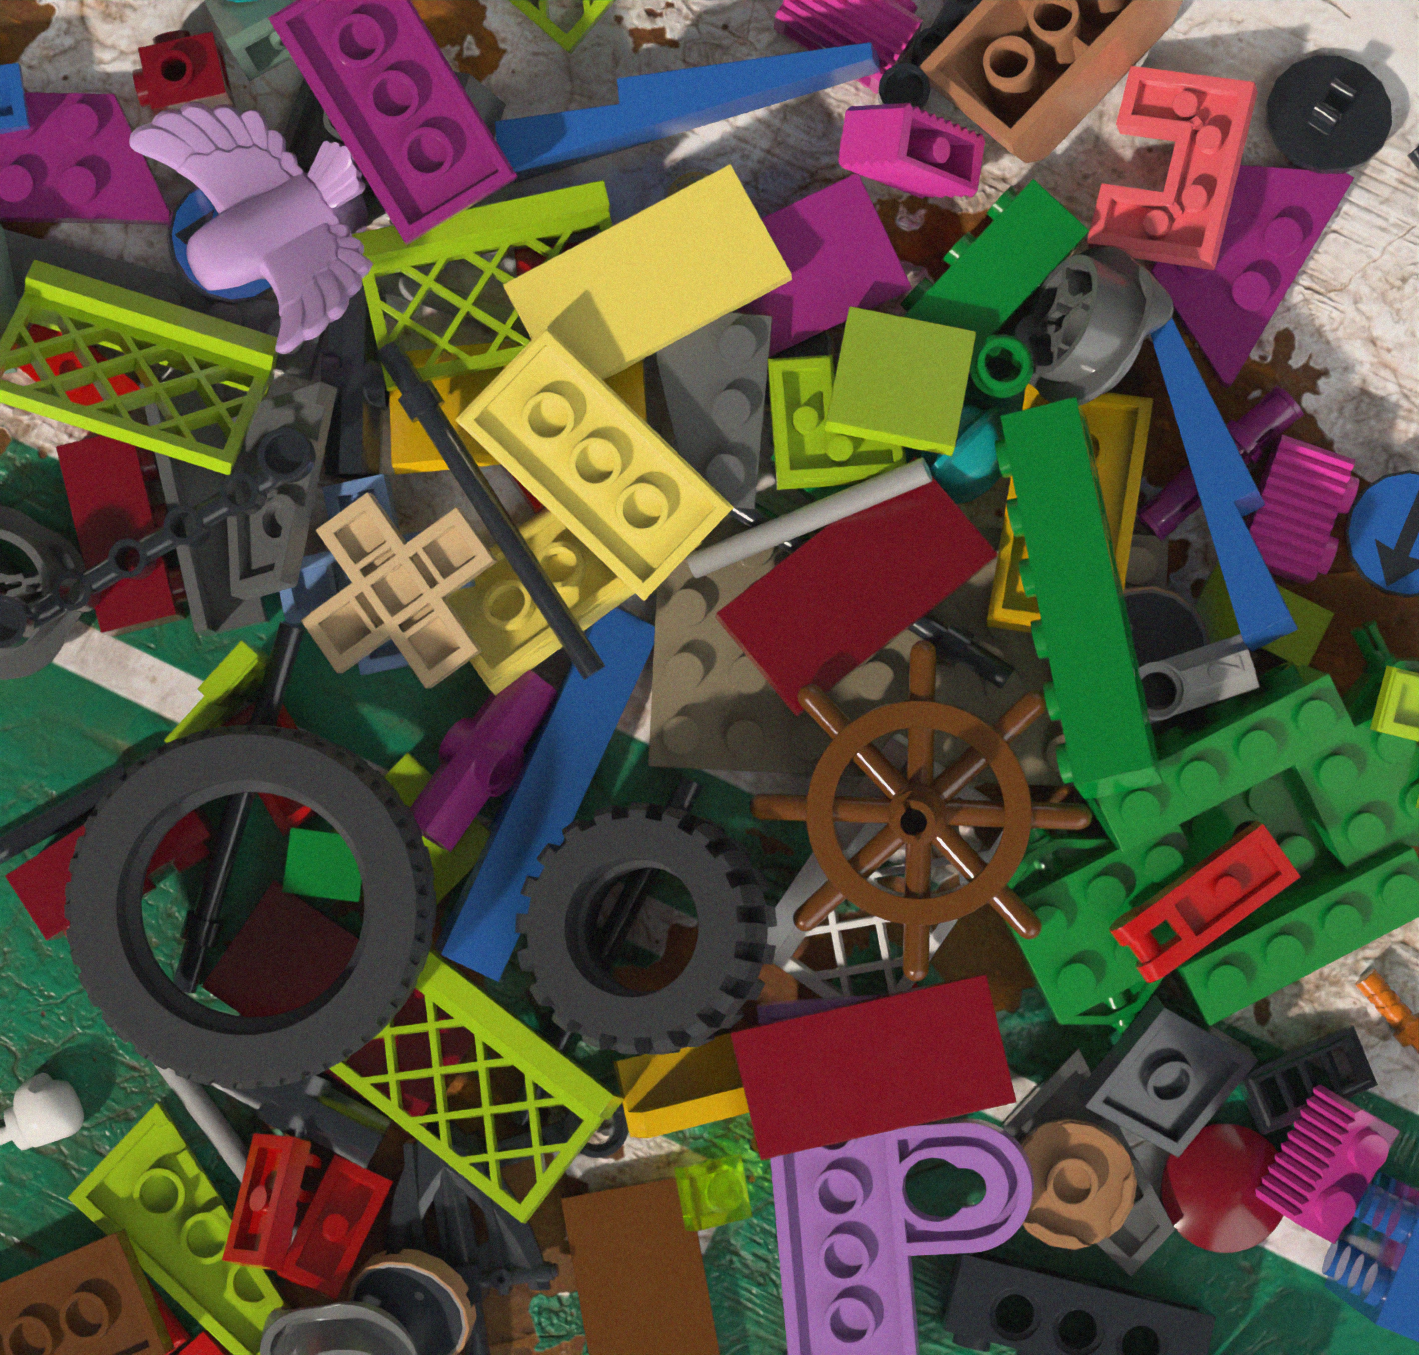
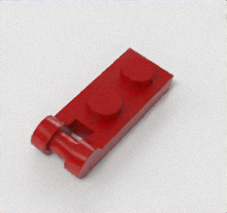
(1205, 901)

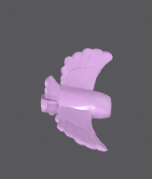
(270, 212)

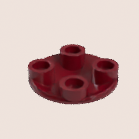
(1213, 1189)

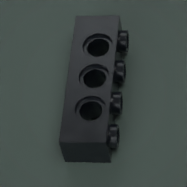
(985, 1279)

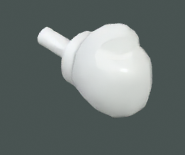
(42, 1113)

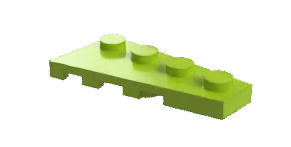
(179, 1230)

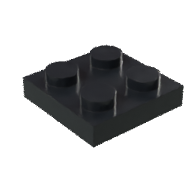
(1166, 1076)

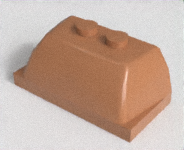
(1042, 64)

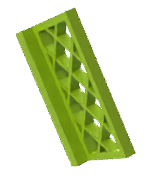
(466, 236)
(147, 334)
(520, 1046)

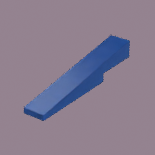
(673, 103)
(1225, 494)
(545, 795)

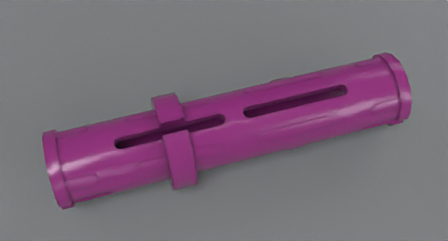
(1251, 435)

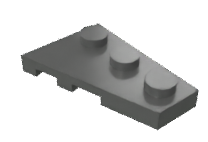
(717, 400)
(270, 544)
(1057, 1098)

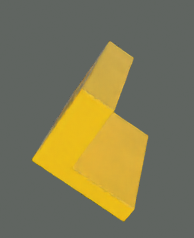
(681, 1088)

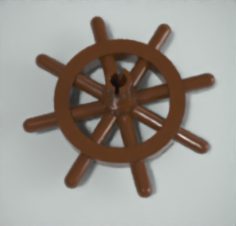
(919, 811)

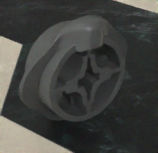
(1090, 323)
(52, 557)
(335, 1330)

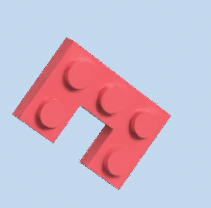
(1210, 128)

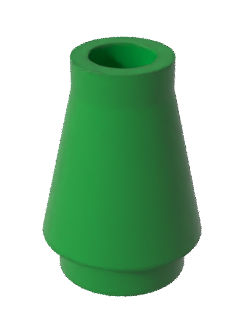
(1007, 356)

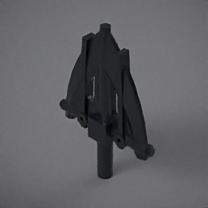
(503, 1260)

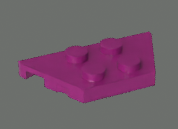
(77, 165)
(1264, 244)

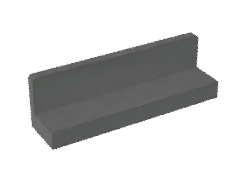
(207, 566)

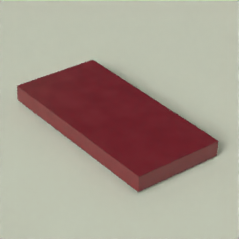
(855, 590)
(295, 953)
(873, 1066)

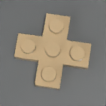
(399, 590)

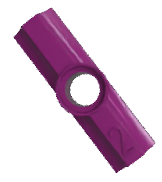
(481, 759)

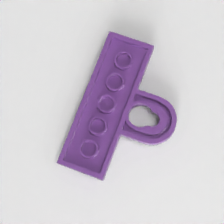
(853, 1230)

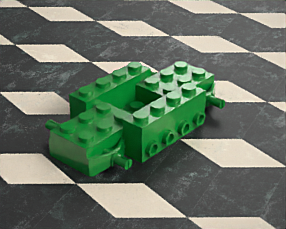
(1277, 755)

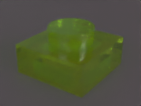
(713, 1192)

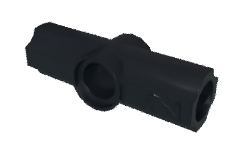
(353, 367)
(321, 1113)

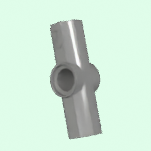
(1204, 675)

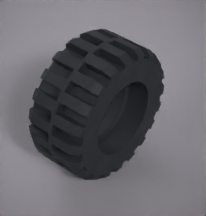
(566, 913)

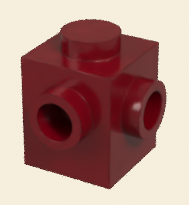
(182, 71)

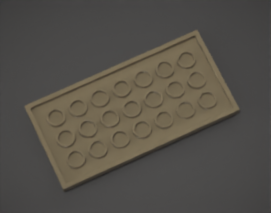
(723, 714)

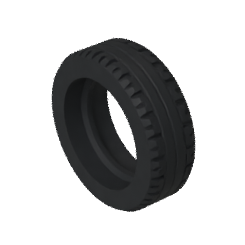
(110, 934)

